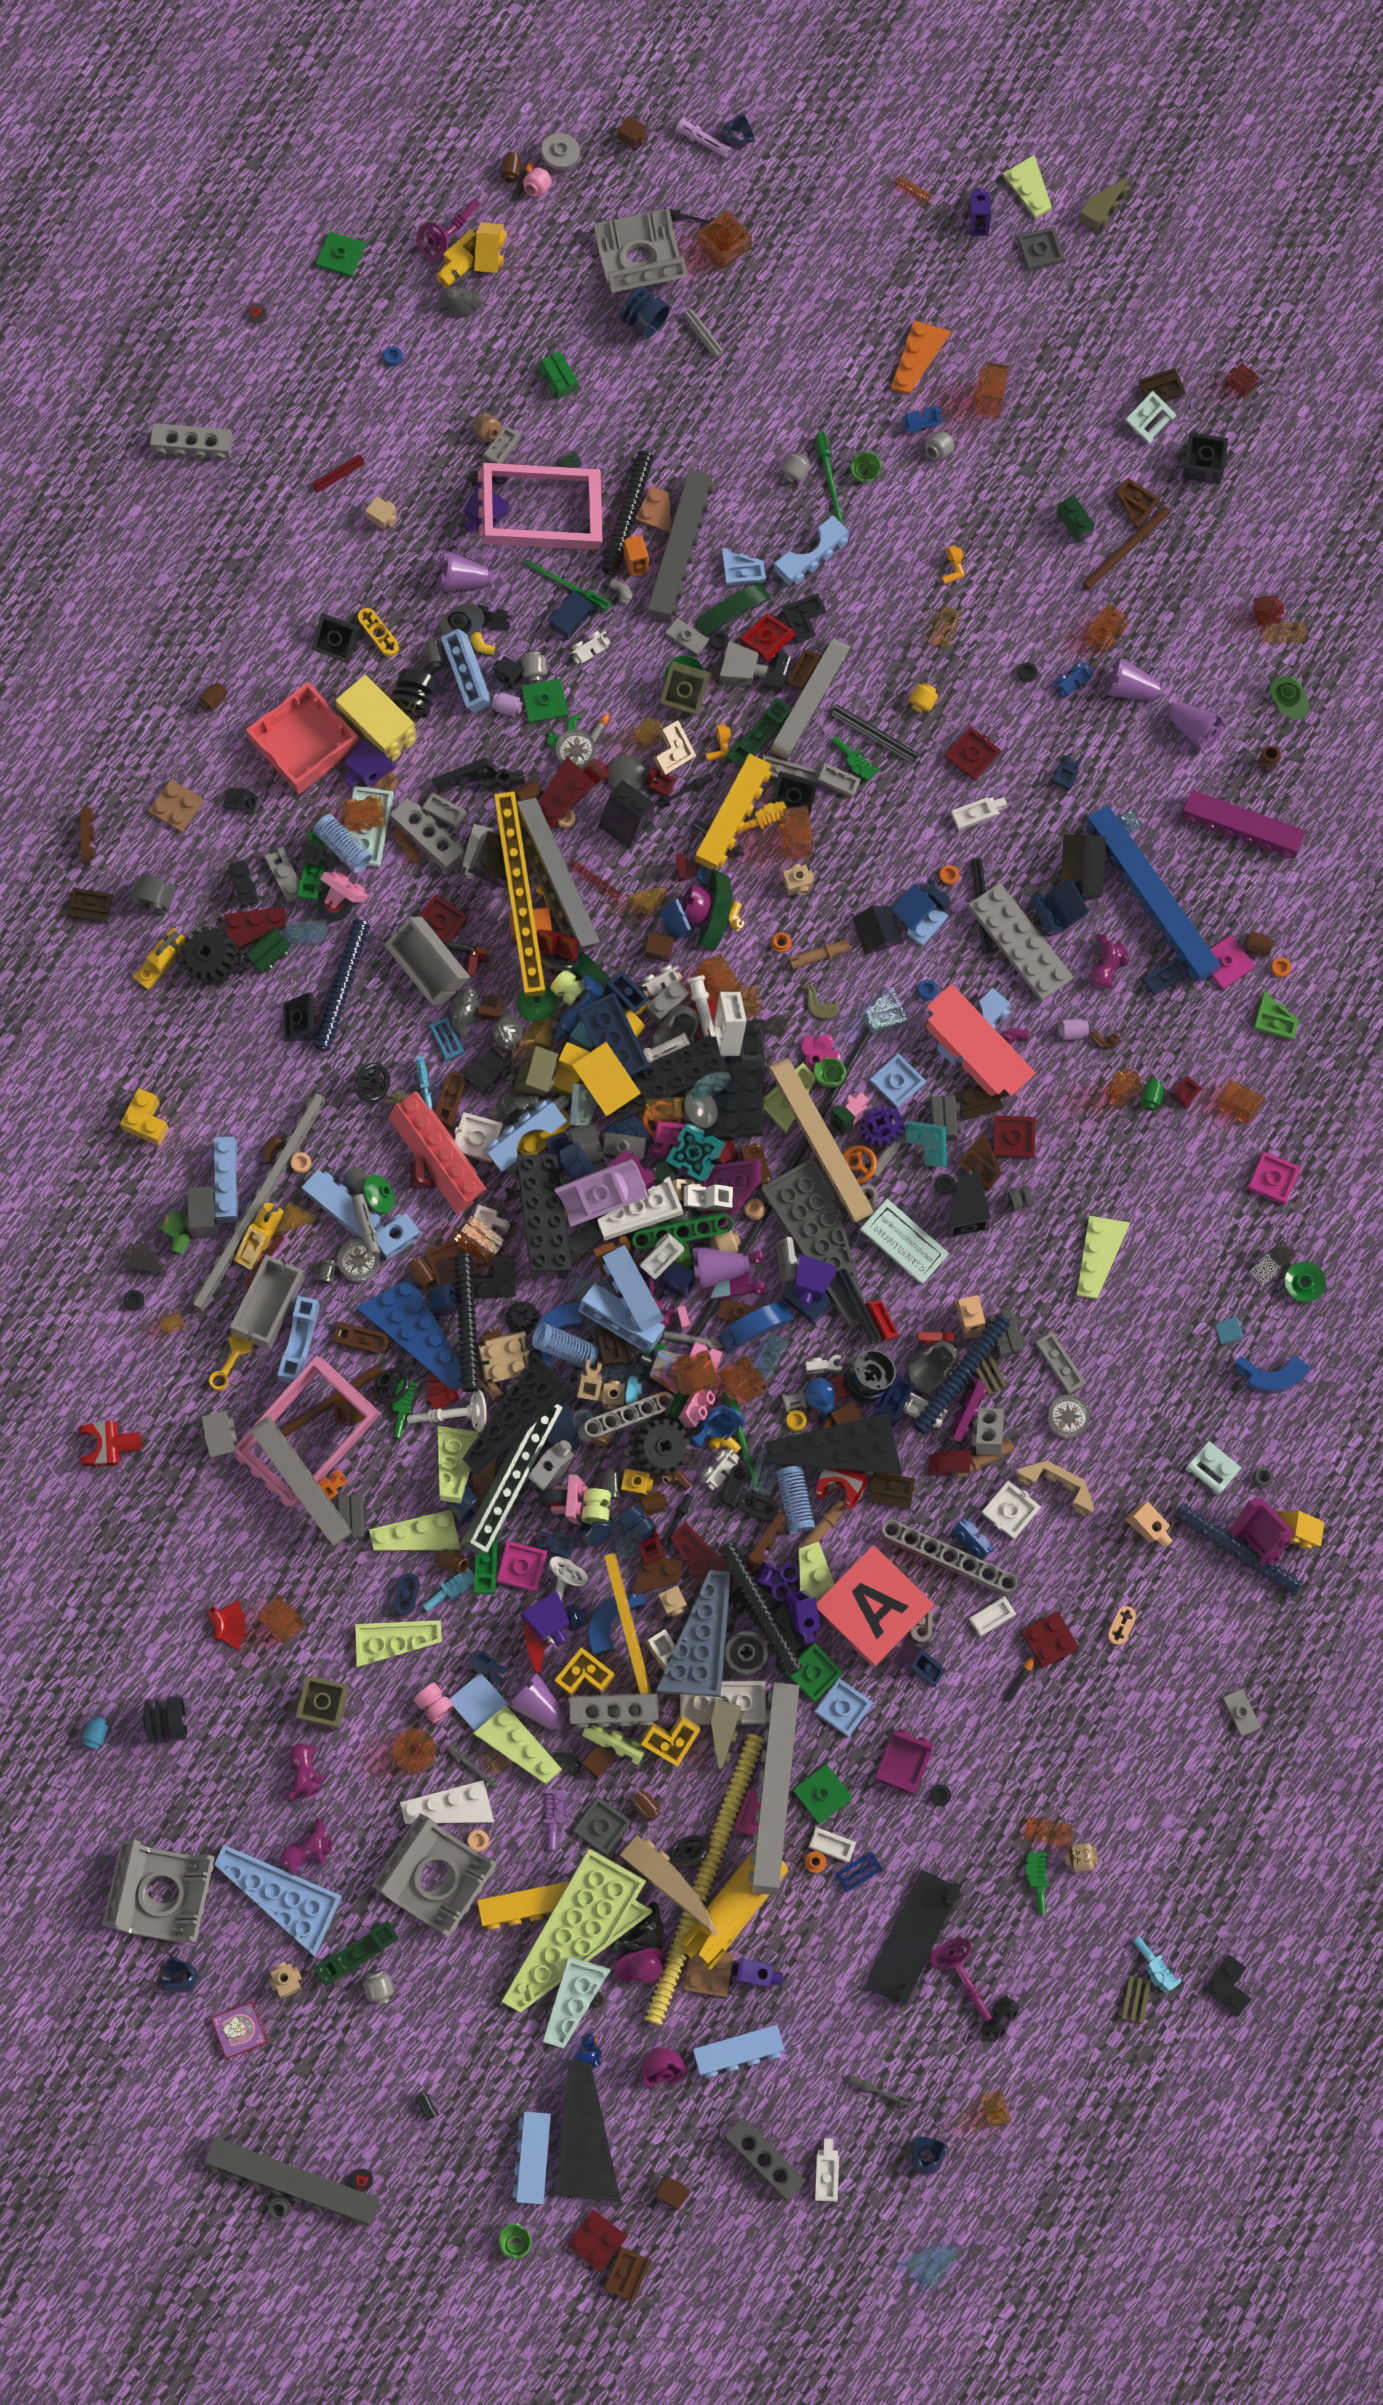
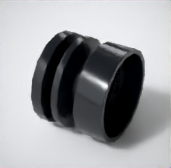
(415, 692)
(869, 1376)
(165, 1719)

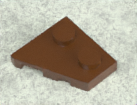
(1136, 501)
(982, 1160)
(657, 1574)

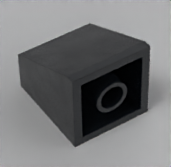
(626, 814)
(969, 1206)

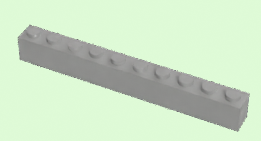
(775, 1789)

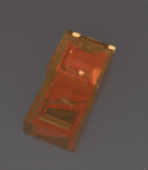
(1049, 1831)

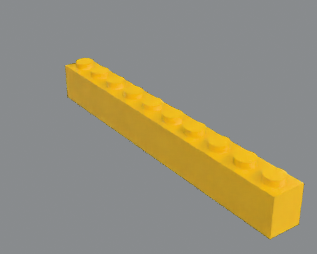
(519, 894)

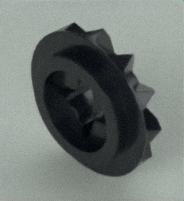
(520, 1326)

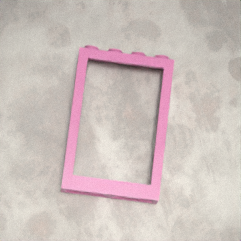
(540, 538)
(316, 1366)

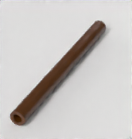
(1126, 547)
(328, 1402)

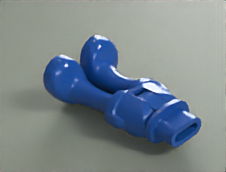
(569, 1019)

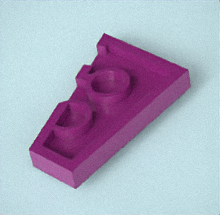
(970, 1400)

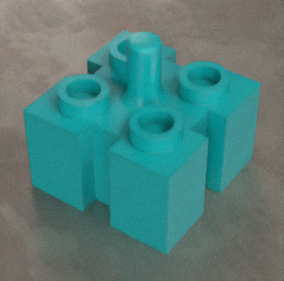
(695, 1152)

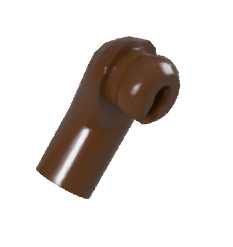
(1104, 1042)
(268, 1148)
(676, 1478)

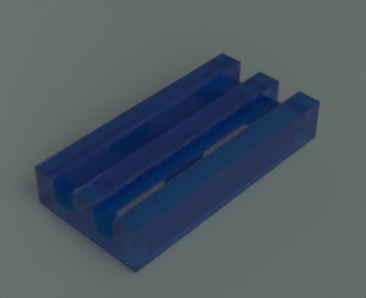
(843, 1881)

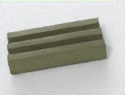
(996, 1388)
(1135, 2004)

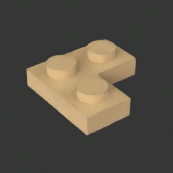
(678, 748)

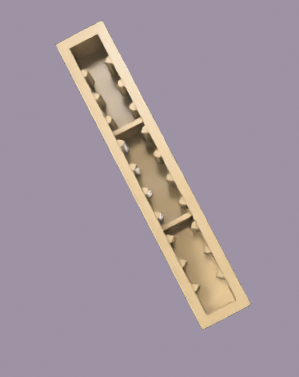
(660, 1873)

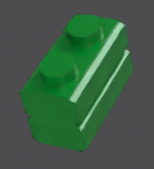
(559, 375)

